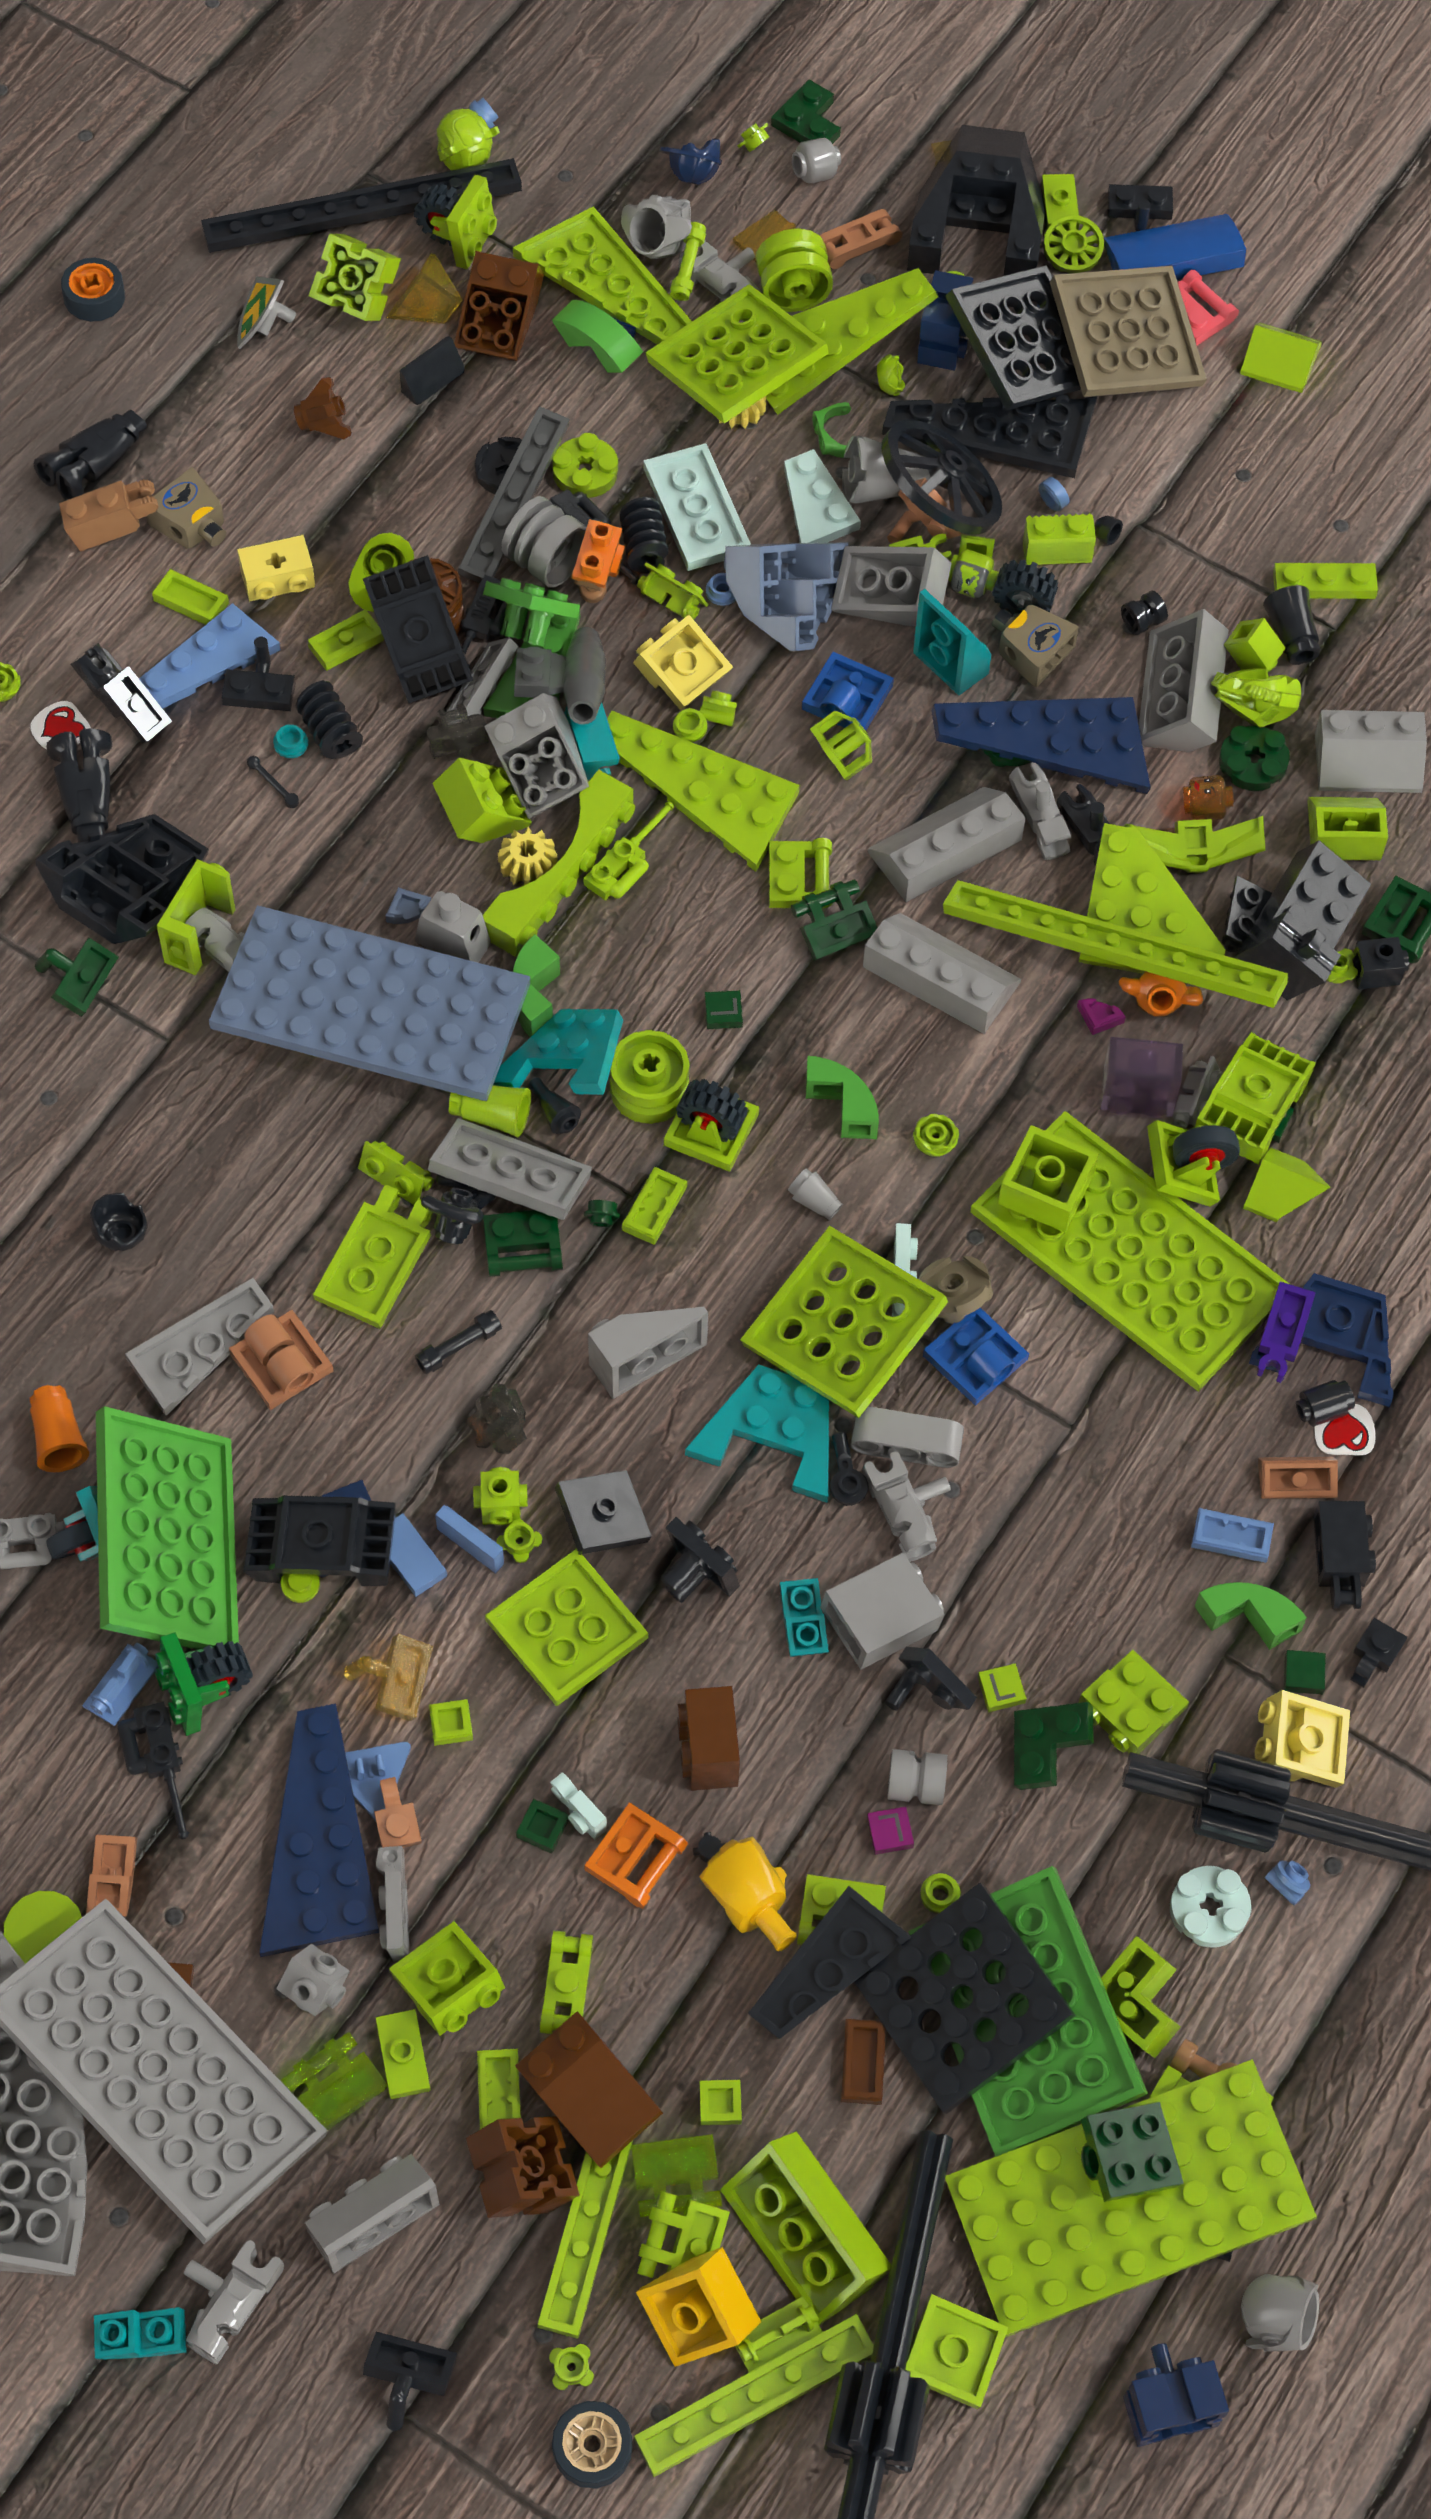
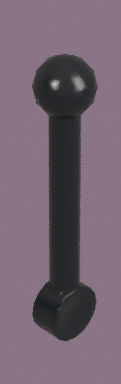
(291, 799)

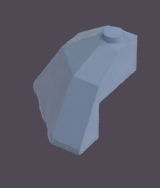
(785, 587)

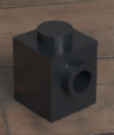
(1380, 962)

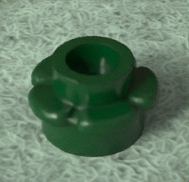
(602, 1213)

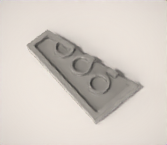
(192, 1348)

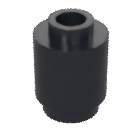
(1325, 1402)

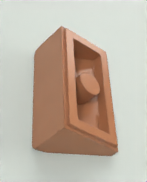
(1298, 1477)

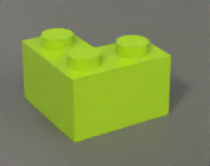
(1131, 1986)

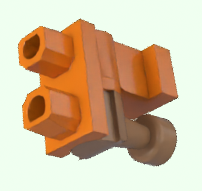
(597, 559)

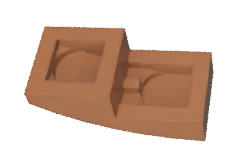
(112, 1872)

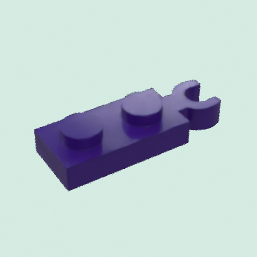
(1284, 1328)

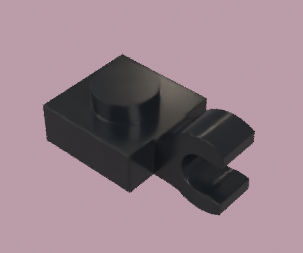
(1377, 1649)

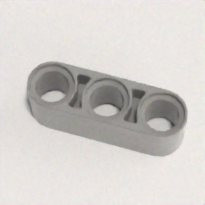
(912, 1435)

